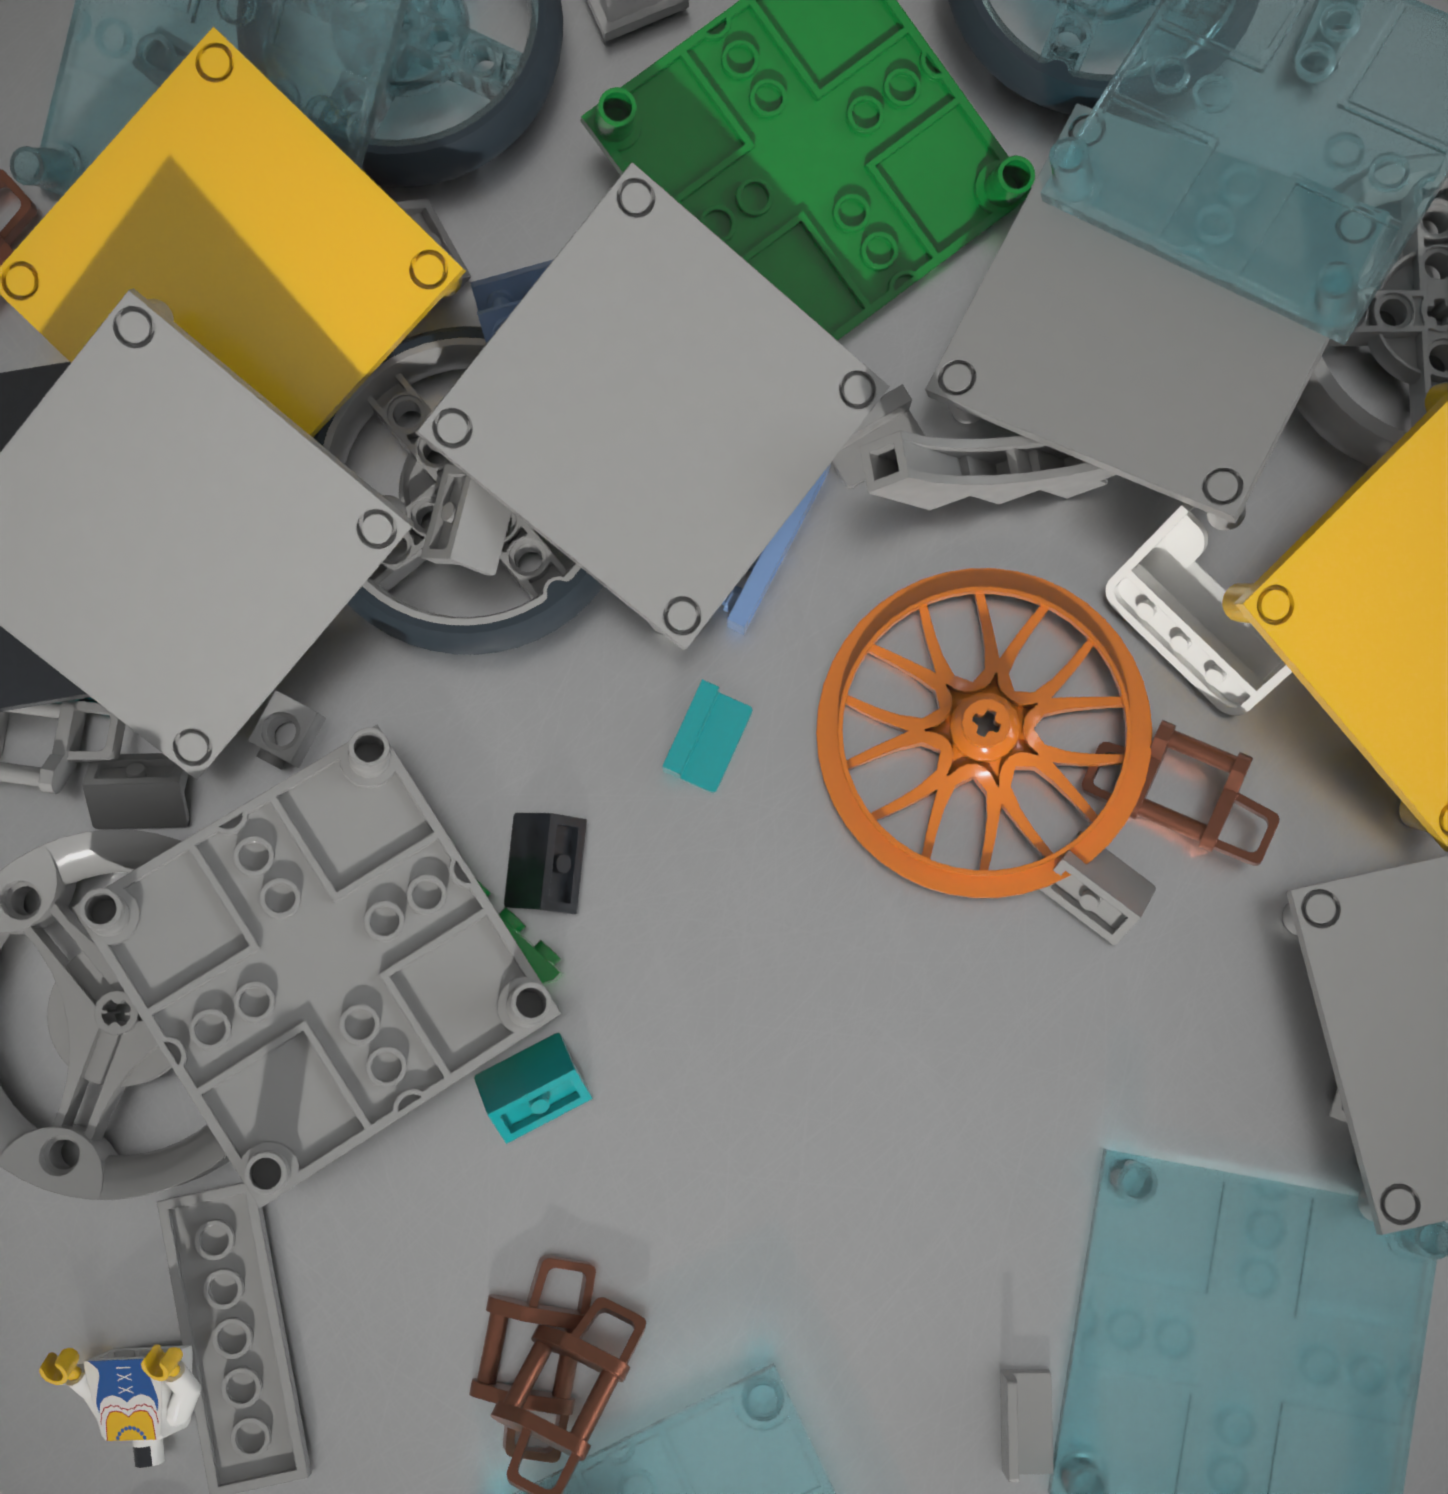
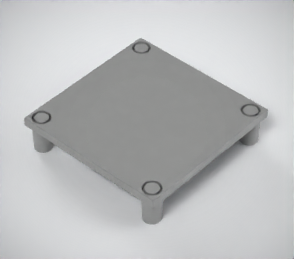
(1125, 360)
(654, 407)
(177, 534)
(316, 964)
(1382, 1001)

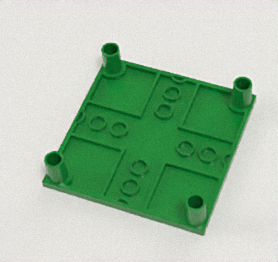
(817, 149)

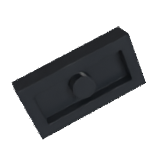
(545, 862)

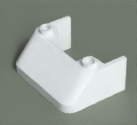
(1183, 618)

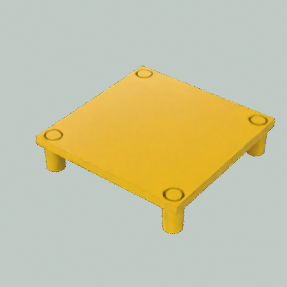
(247, 234)
(1366, 616)

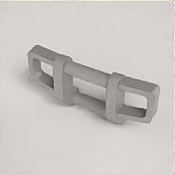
(66, 747)

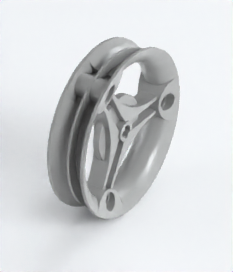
(87, 1032)

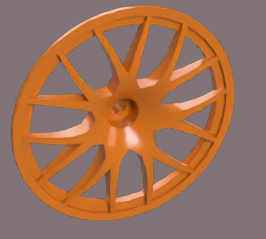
(978, 758)

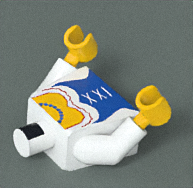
(132, 1393)

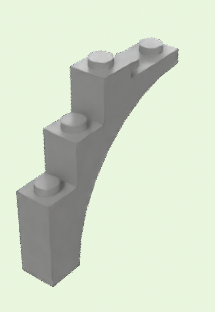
(945, 470)

